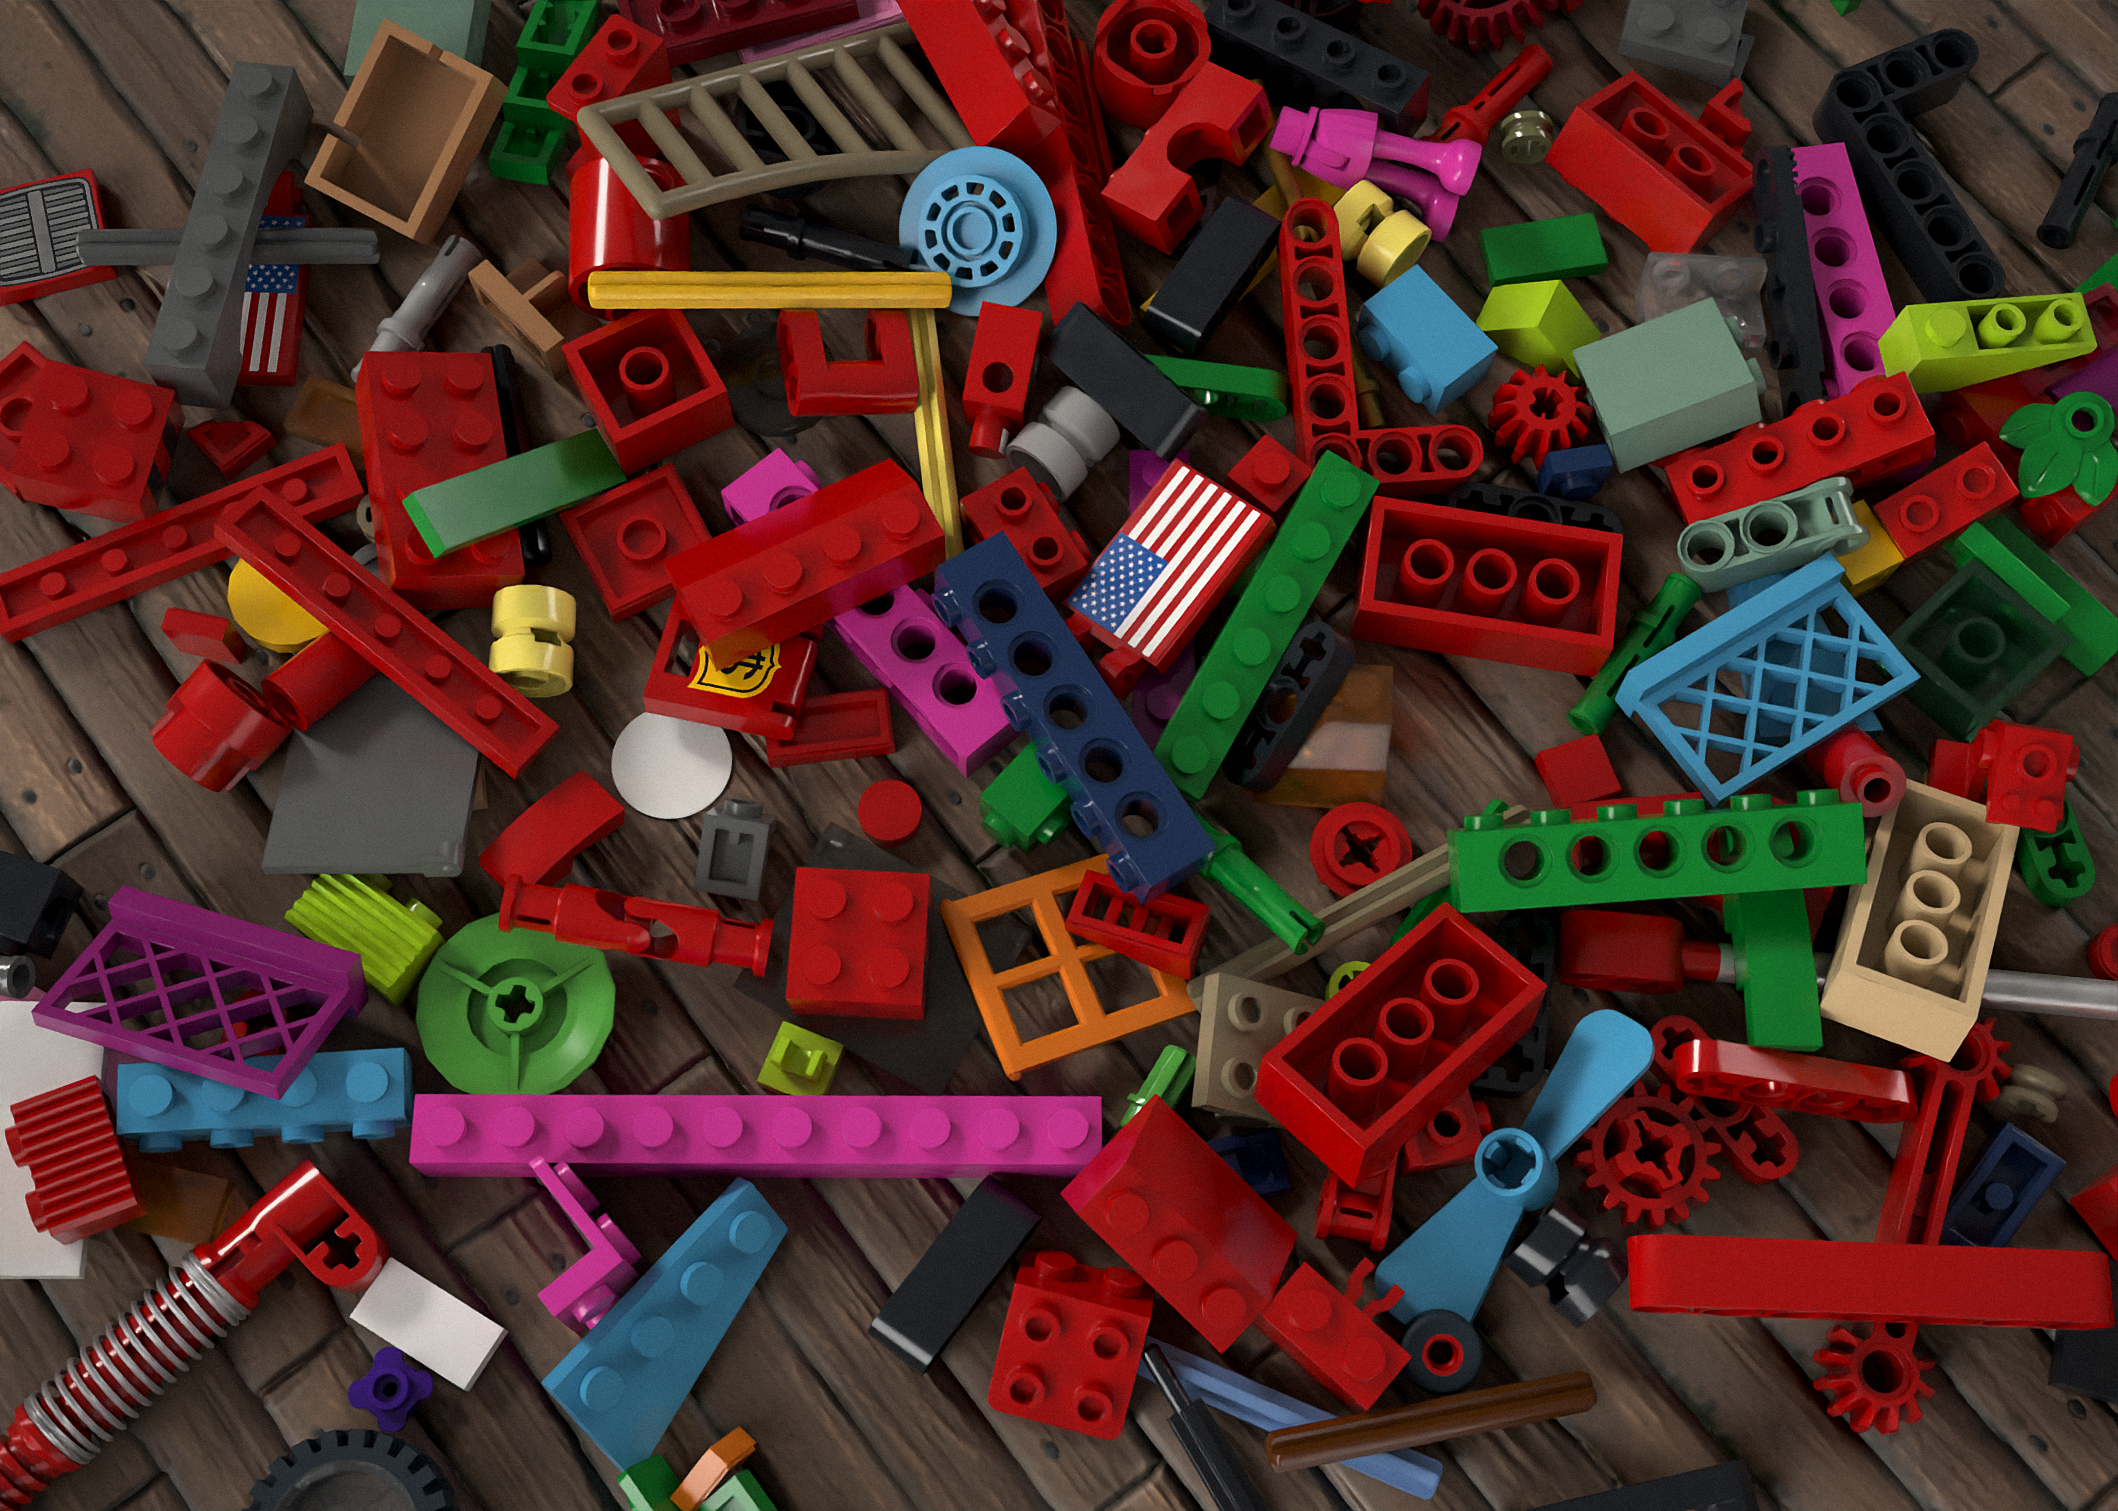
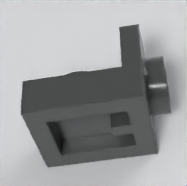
(734, 849)

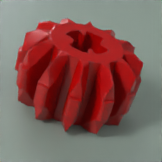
(1539, 415)

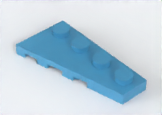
(658, 1337)

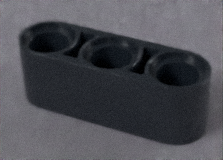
(1212, 275)
(1124, 381)
(955, 1274)

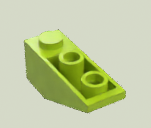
(1984, 339)

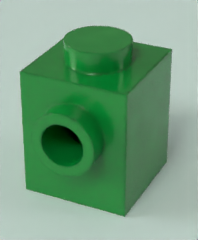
(1024, 805)

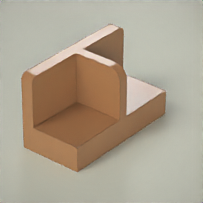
(533, 310)

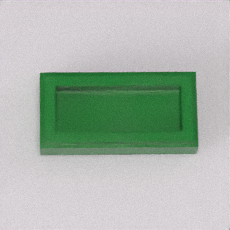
(1542, 250)

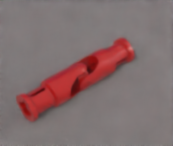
(625, 924)

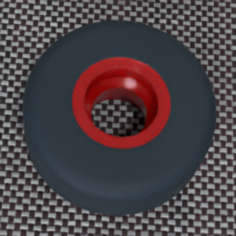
(1466, 1355)

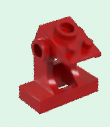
(2023, 771)

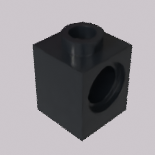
(34, 906)

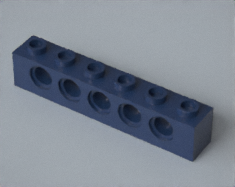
(998, 577)

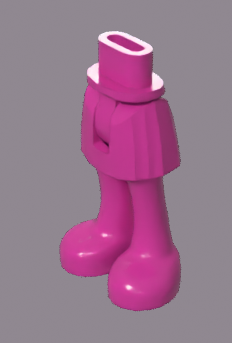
(1342, 149)

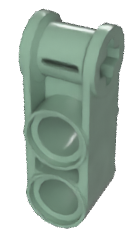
(1799, 515)

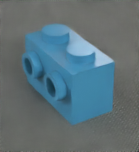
(1424, 340)

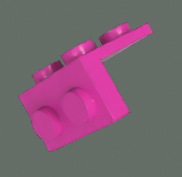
(605, 1273)

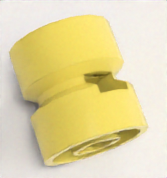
(1395, 237)
(532, 637)

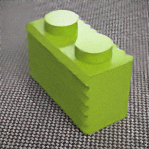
(363, 919)

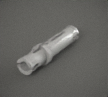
(426, 299)

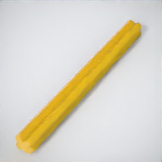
(767, 290)

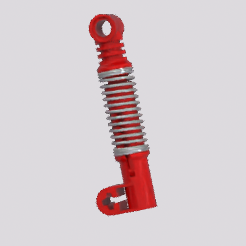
(214, 1287)

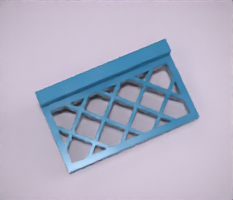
(1747, 630)

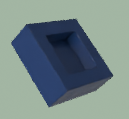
(1574, 472)

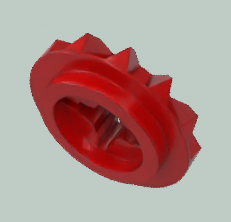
(1363, 825)

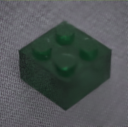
(1975, 651)

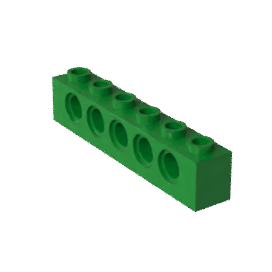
(1827, 853)

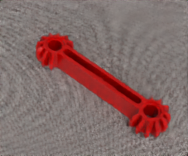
(1912, 1215)

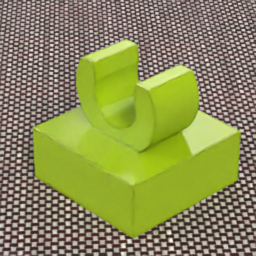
(800, 1062)

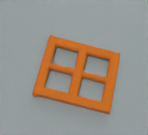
(1066, 959)

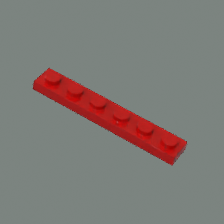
(164, 545)
(386, 630)

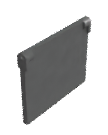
(374, 791)

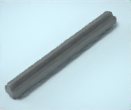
(270, 247)

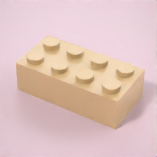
(1924, 925)

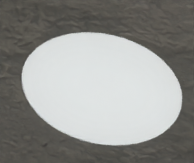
(670, 765)

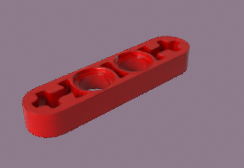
(1794, 1081)

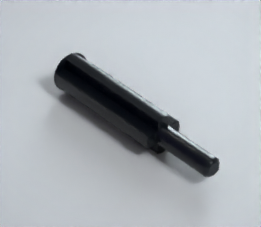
(1203, 1440)

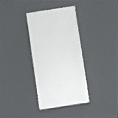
(32, 1064)

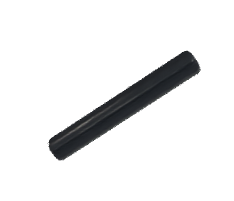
(534, 535)

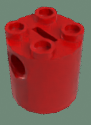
(617, 234)

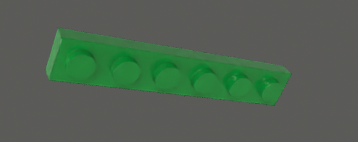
(1262, 624)

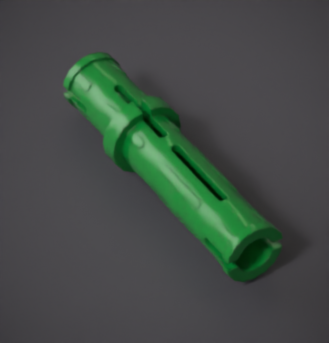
(1645, 639)
(1259, 892)

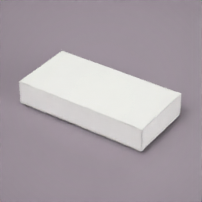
(429, 1324)

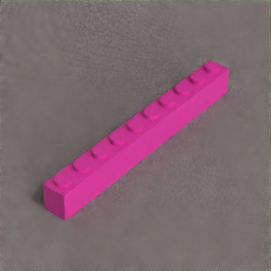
(756, 1135)

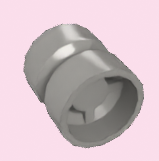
(1069, 436)

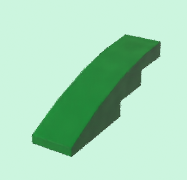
(531, 130)
(1774, 960)

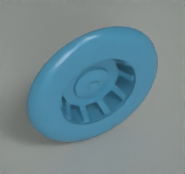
(976, 229)

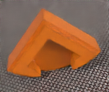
(711, 1469)

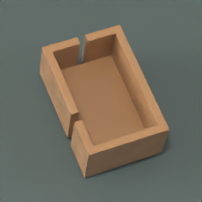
(415, 132)

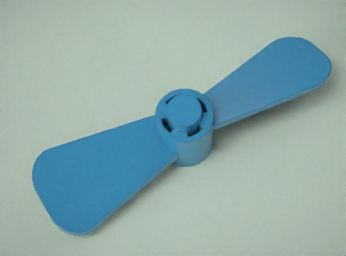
(1463, 1245)

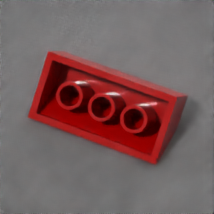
(807, 562)

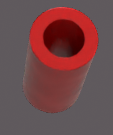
(316, 680)
(1858, 770)

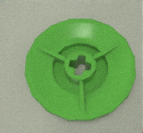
(474, 1037)

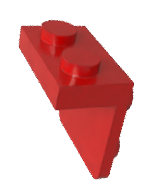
(1071, 1344)

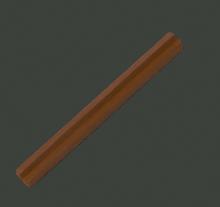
(1429, 1421)

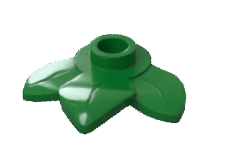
(2061, 454)

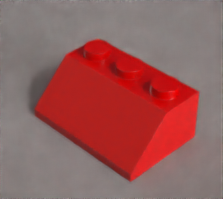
(1651, 166)
(1185, 1222)

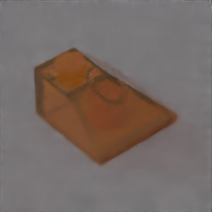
(1345, 750)

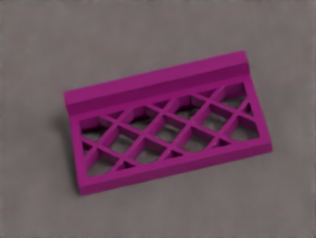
(230, 955)

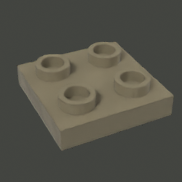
(1236, 1029)

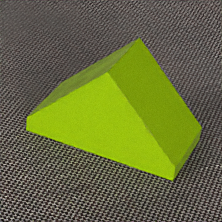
(1538, 325)

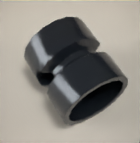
(1568, 1262)

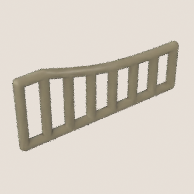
(747, 82)

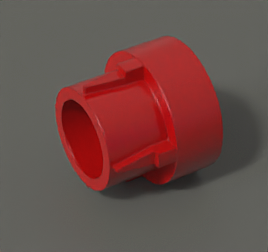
(218, 727)

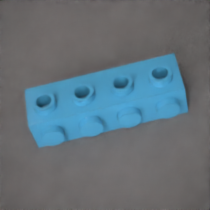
(333, 1093)

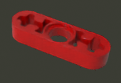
(1737, 1149)

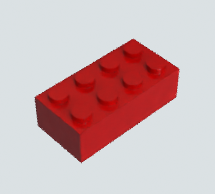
(421, 425)
(1486, 586)
(1398, 1043)

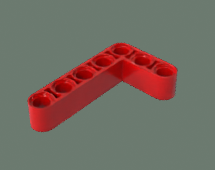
(1334, 377)

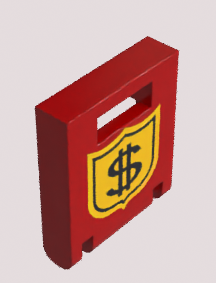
(740, 694)

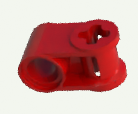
(1369, 1200)

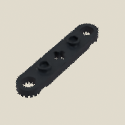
(1783, 242)

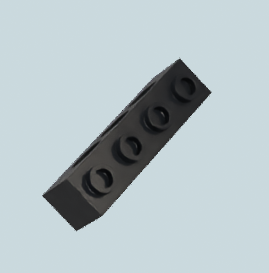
(1315, 63)

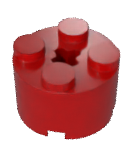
(1147, 56)

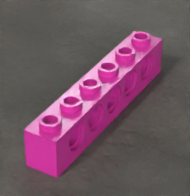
(1850, 282)
(965, 732)

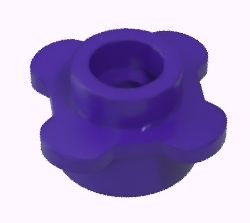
(411, 1389)

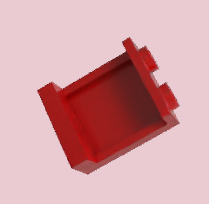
(612, 65)

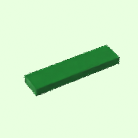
(513, 492)

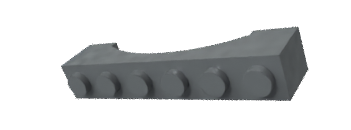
(201, 312)

